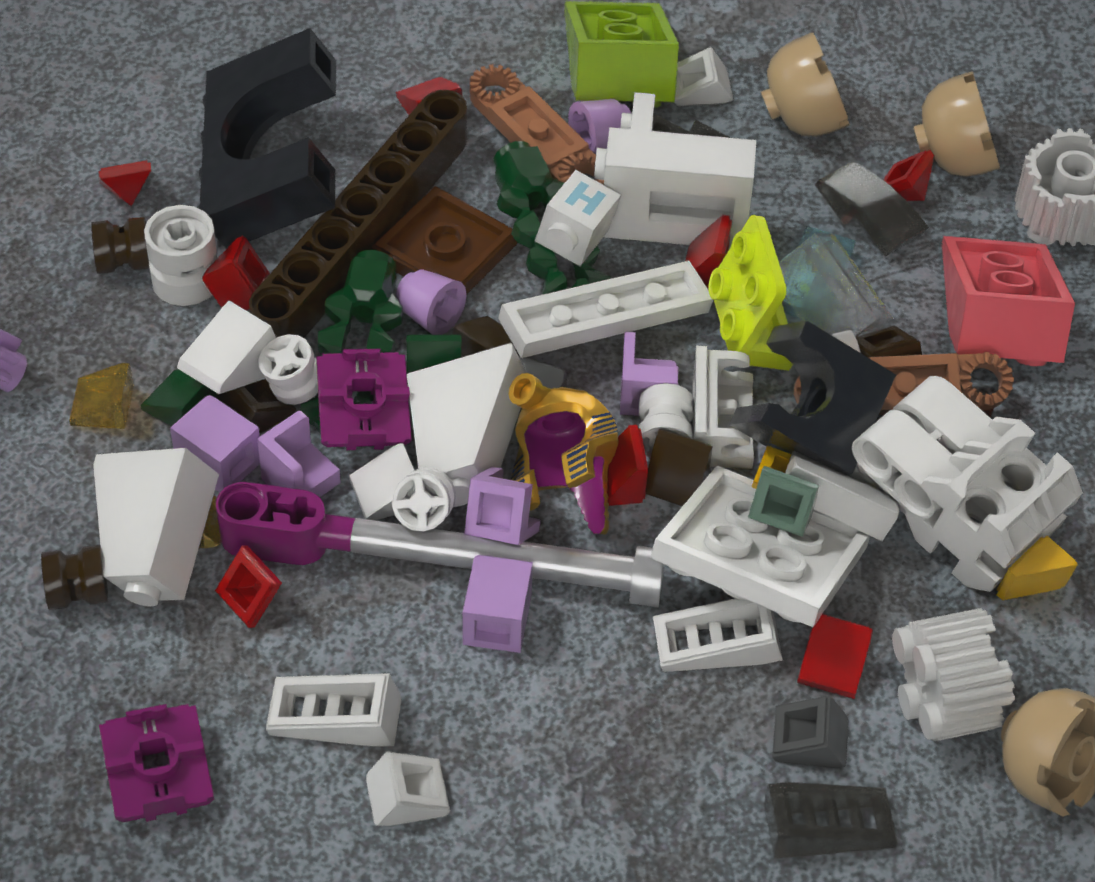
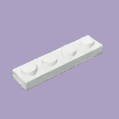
(604, 309)

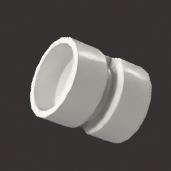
(179, 252)

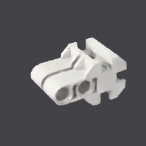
(955, 464)

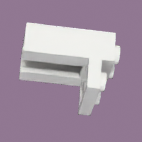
(673, 181)

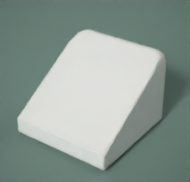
(702, 80)
(378, 480)
(406, 789)

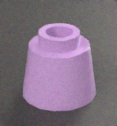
(594, 118)
(432, 300)

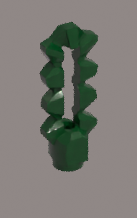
(523, 185)
(368, 298)

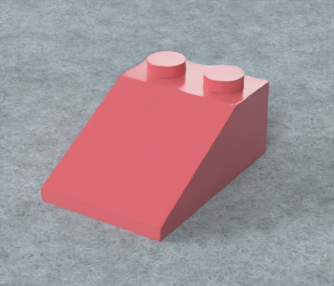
(1006, 300)

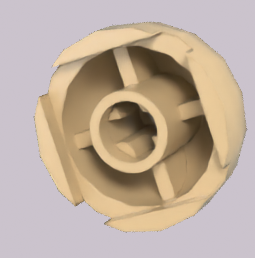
(804, 90)
(957, 128)
(1052, 749)

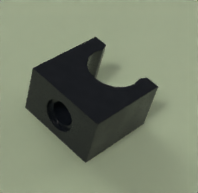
(836, 401)

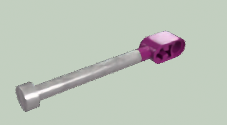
(294, 530)

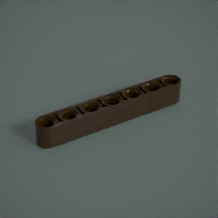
(364, 211)

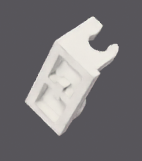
(715, 401)

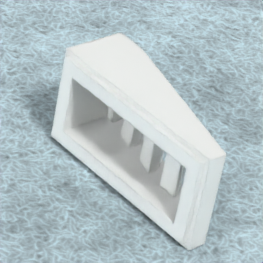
(741, 651)
(358, 728)

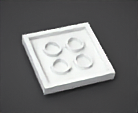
(755, 560)

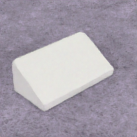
(846, 497)

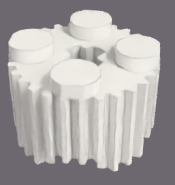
(1059, 190)
(952, 675)

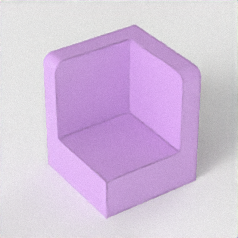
(641, 374)
(219, 439)
(292, 460)
(499, 508)
(497, 603)

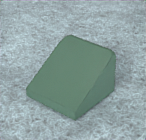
(783, 501)

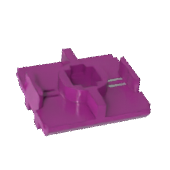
(363, 371)
(151, 732)

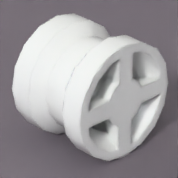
(290, 369)
(412, 502)

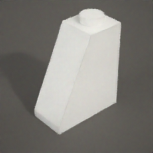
(464, 414)
(152, 520)

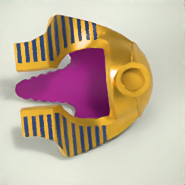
(564, 443)

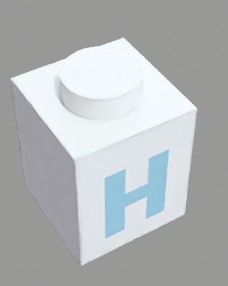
(577, 217)

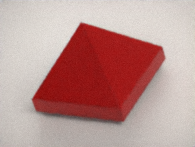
(911, 176)
(125, 179)
(248, 586)

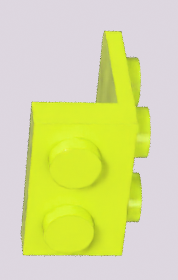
(750, 295)

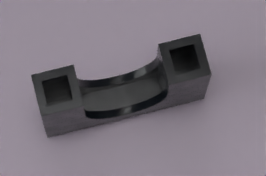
(240, 106)

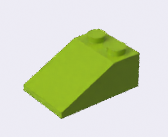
(620, 51)

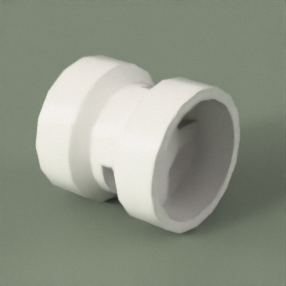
(665, 408)

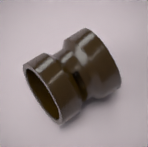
(119, 245)
(73, 577)

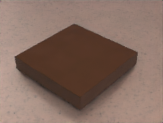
(447, 239)

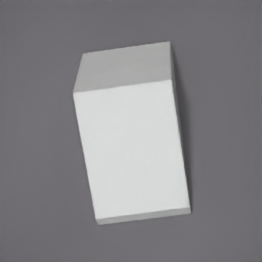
(228, 350)

